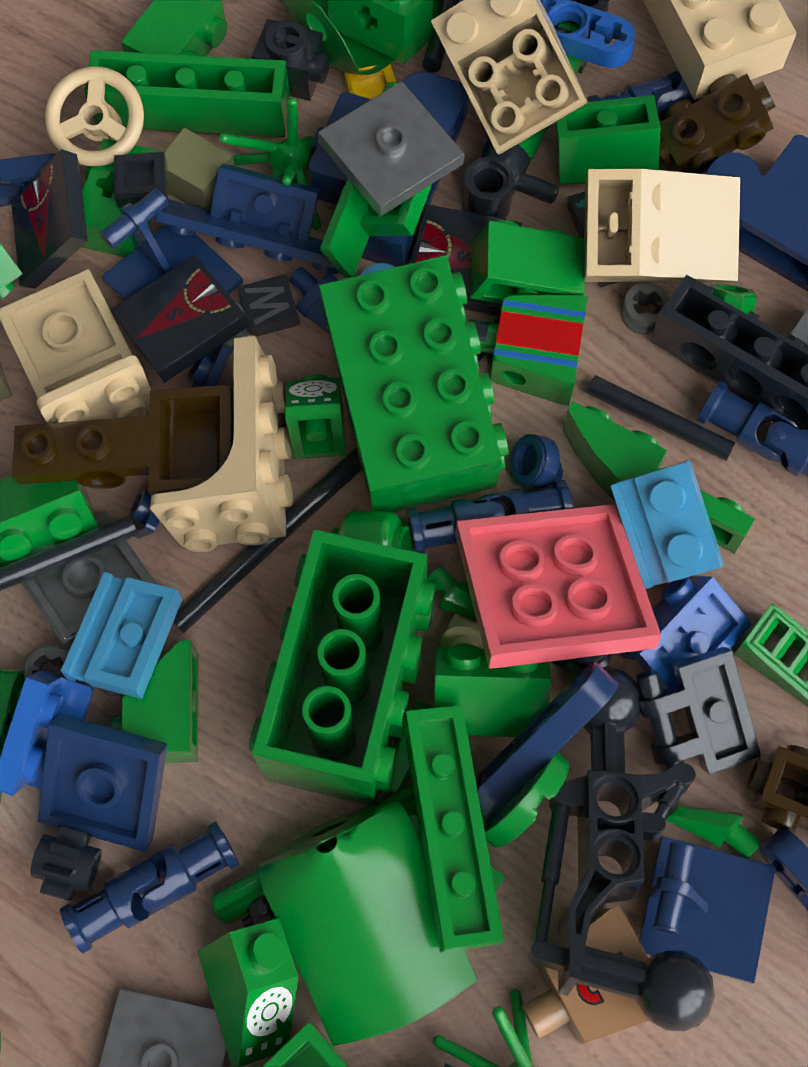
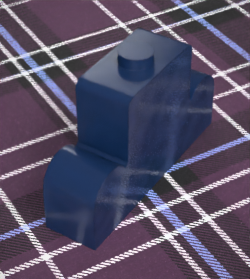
(445, 102)
(773, 209)

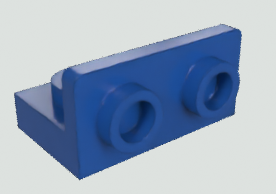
(692, 620)
(40, 701)

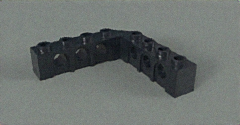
(735, 349)

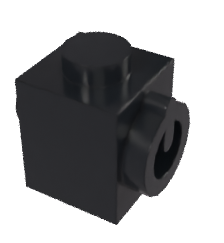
(300, 49)

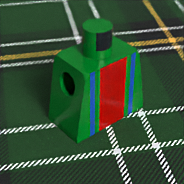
(536, 344)

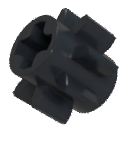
(66, 863)

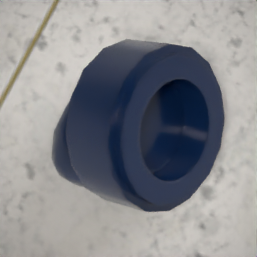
(535, 461)

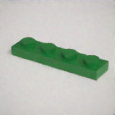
(452, 829)

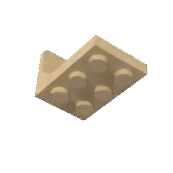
(76, 353)
(251, 489)

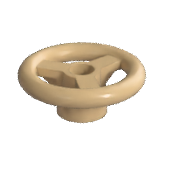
(108, 128)

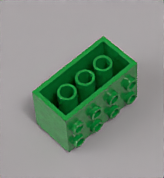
(414, 385)
(344, 668)

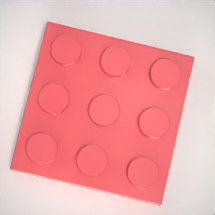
(555, 586)

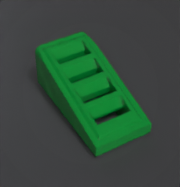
(769, 664)

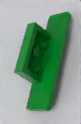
(357, 220)

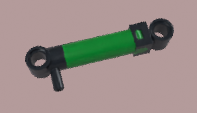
(507, 171)

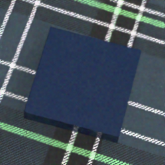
(102, 782)

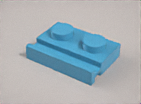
(667, 524)
(122, 635)

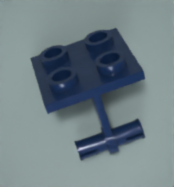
(157, 252)
(708, 907)

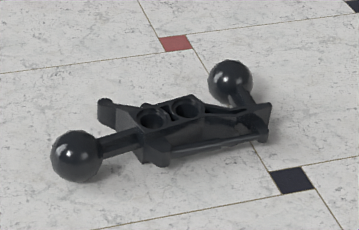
(670, 985)

